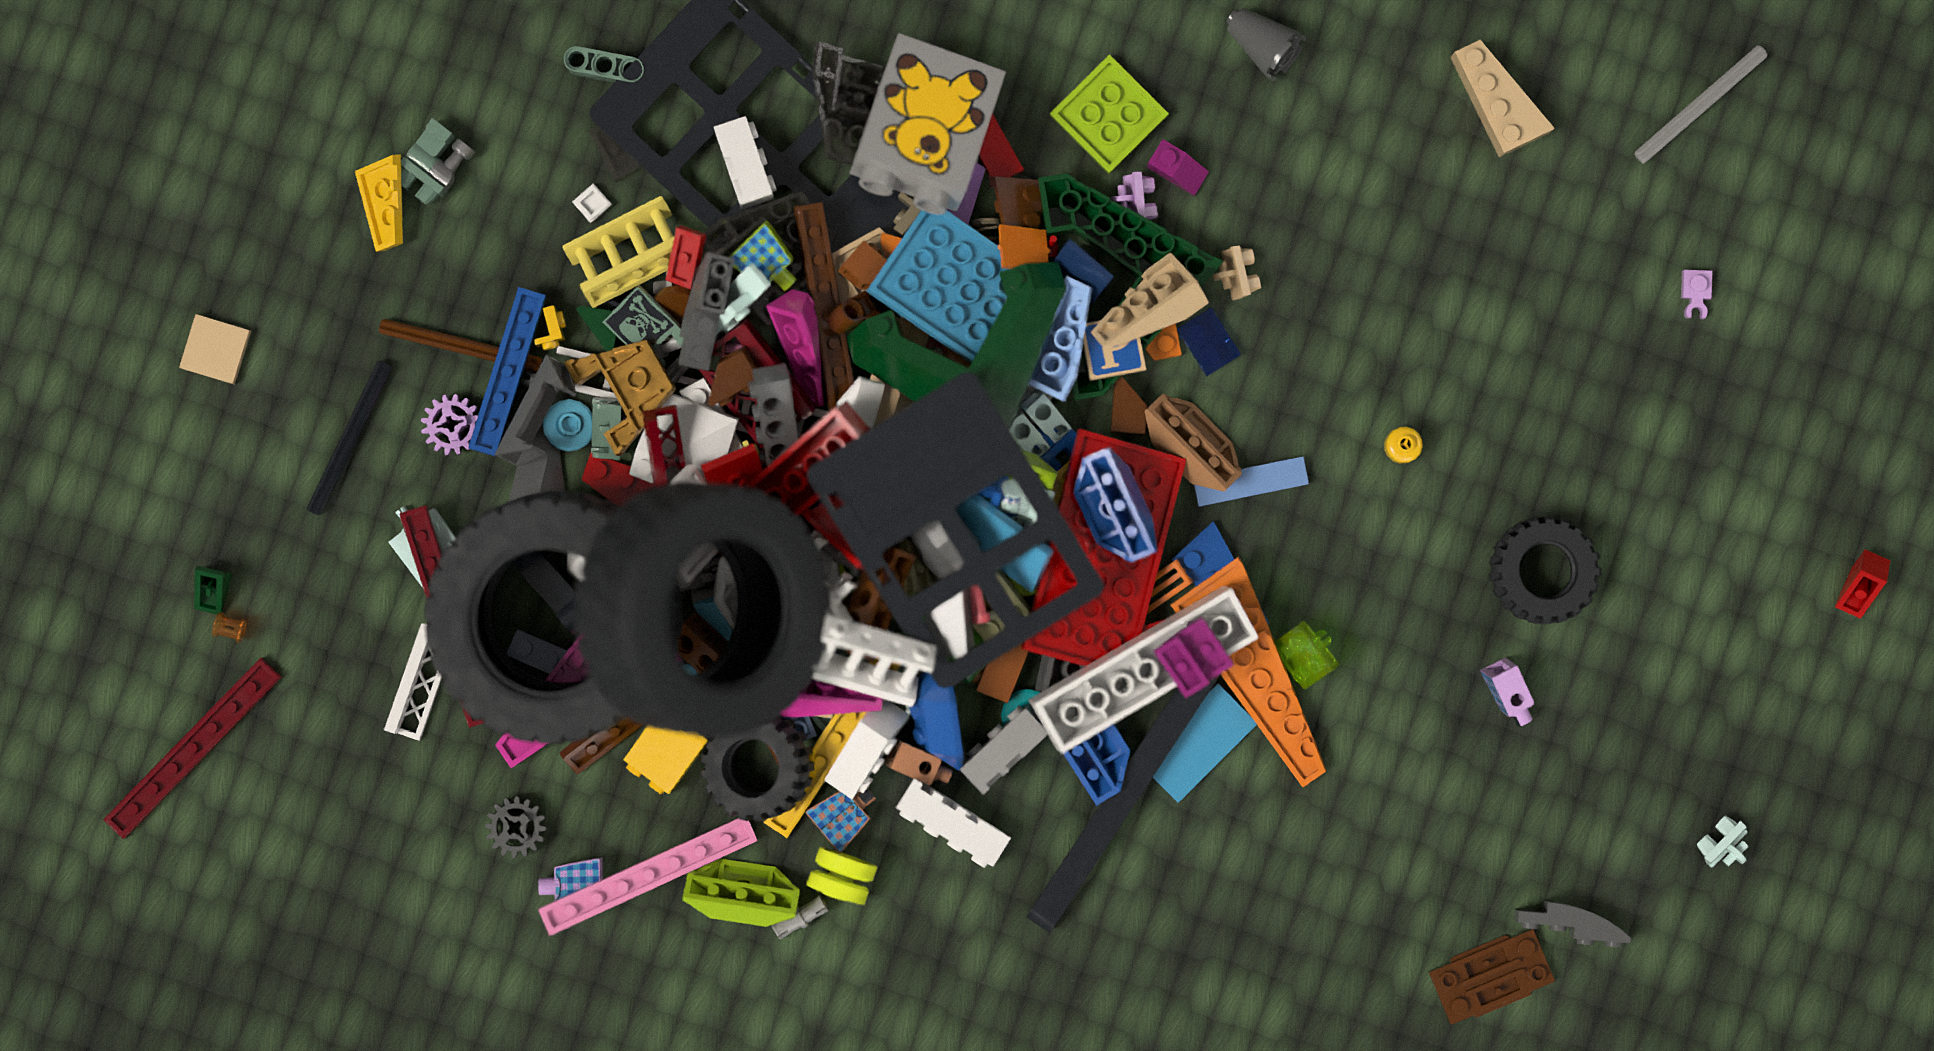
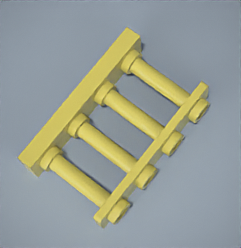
(632, 272)

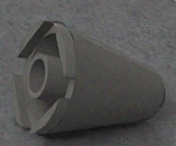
(1265, 41)

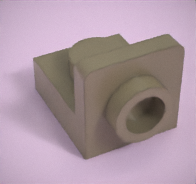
(905, 218)

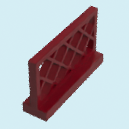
(764, 357)

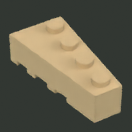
(1499, 101)

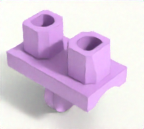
(1132, 194)

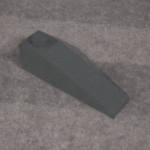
(936, 548)

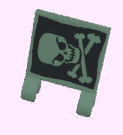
(643, 318)

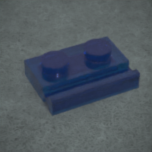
(1208, 342)

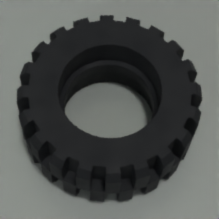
(1583, 570)
(740, 799)

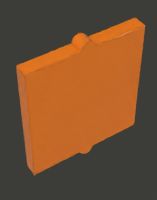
(1022, 246)

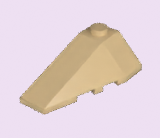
(1160, 300)

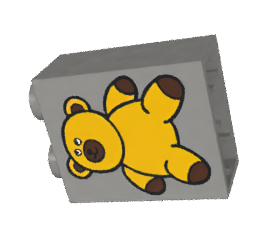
(927, 125)

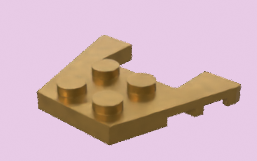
(635, 379)

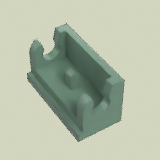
(605, 415)

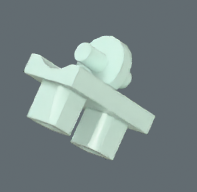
(1733, 834)

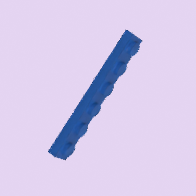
(507, 371)

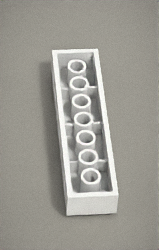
(1132, 673)

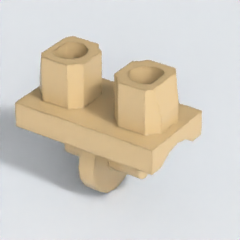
(1234, 273)

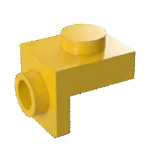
(555, 322)

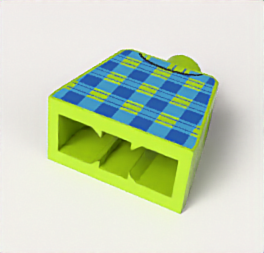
(768, 255)

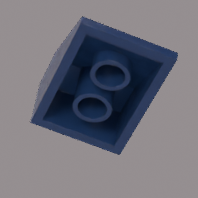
(1084, 269)

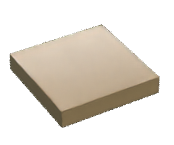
(215, 349)

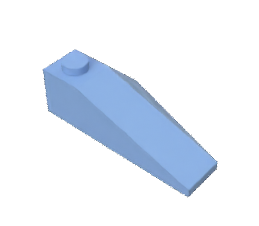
(1063, 346)

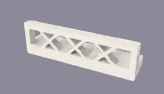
(407, 687)

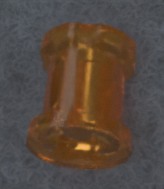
(222, 621)

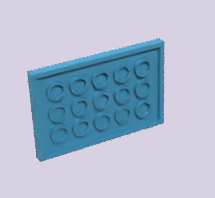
(944, 282)

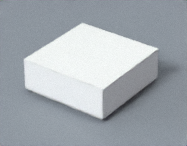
(592, 203)

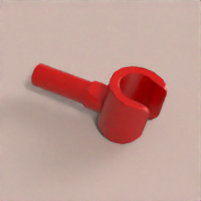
(1053, 246)

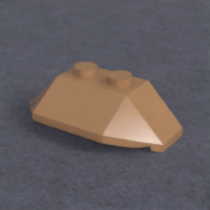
(1186, 432)

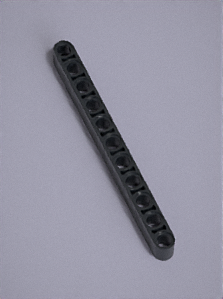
(1115, 809)

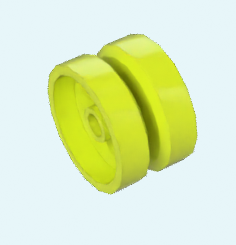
(840, 880)

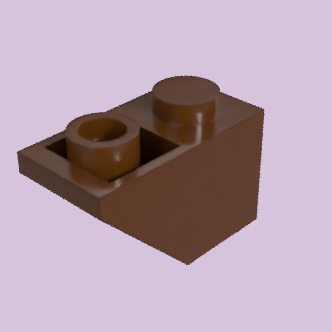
(732, 376)

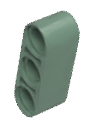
(592, 60)

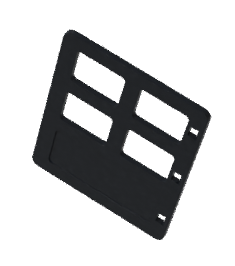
(918, 472)

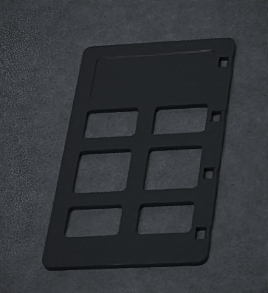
(666, 61)

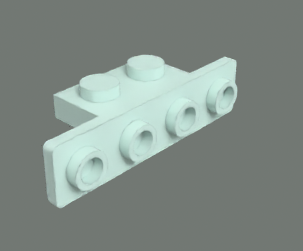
(740, 296)

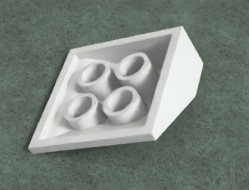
(704, 437)

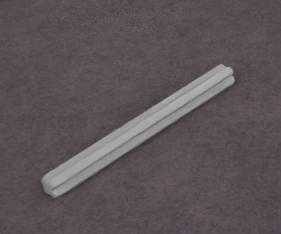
(1700, 104)

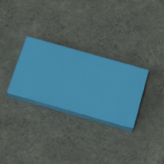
(991, 528)
(1204, 742)

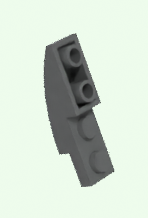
(703, 311)
(1583, 924)

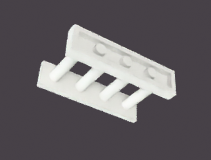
(870, 678)

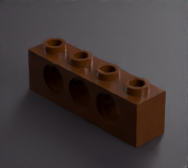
(867, 604)

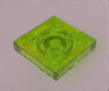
(1306, 654)

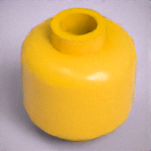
(1393, 446)

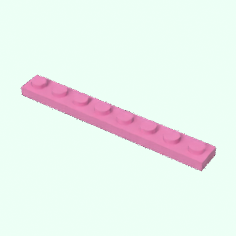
(646, 875)

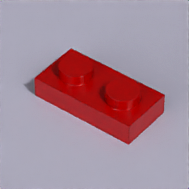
(685, 256)

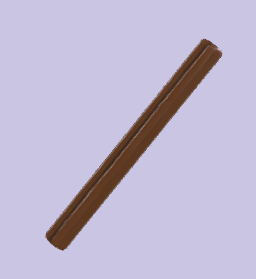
(448, 342)

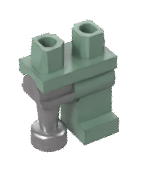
(424, 164)

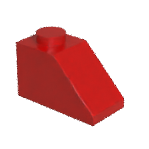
(1863, 583)

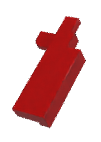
(997, 153)

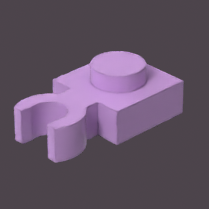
(1696, 287)

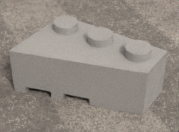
(1004, 747)

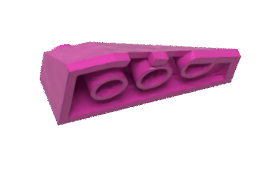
(798, 333)
(829, 699)

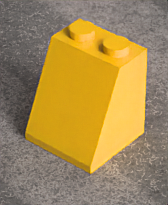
(664, 757)

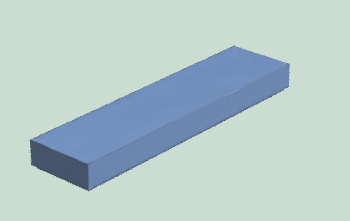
(1258, 481)

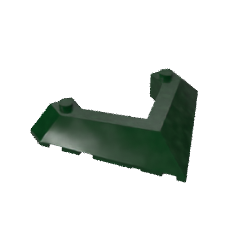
(1122, 237)
(1004, 359)

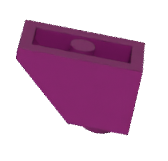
(1177, 167)

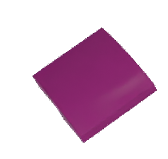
(1193, 656)

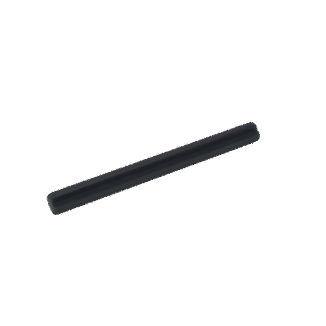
(349, 437)

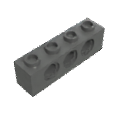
(775, 384)

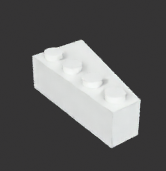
(953, 822)

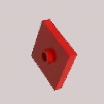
(734, 468)

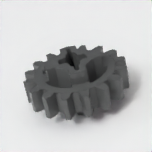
(506, 817)

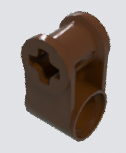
(851, 313)

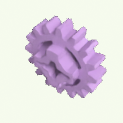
(449, 412)

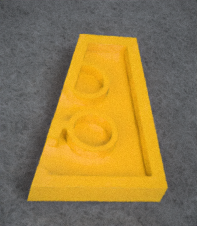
(382, 201)

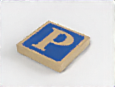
(1113, 362)

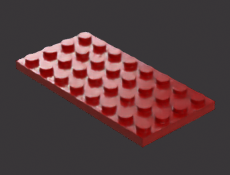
(1128, 586)

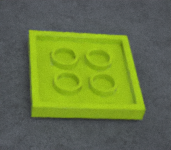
(1109, 114)

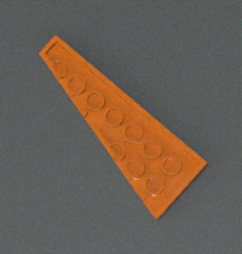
(1262, 679)

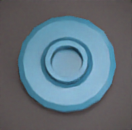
(568, 425)

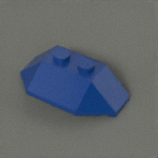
(1114, 506)
(937, 721)
(1100, 763)

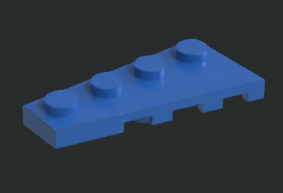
(1205, 555)

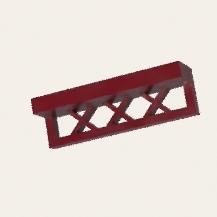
(655, 442)

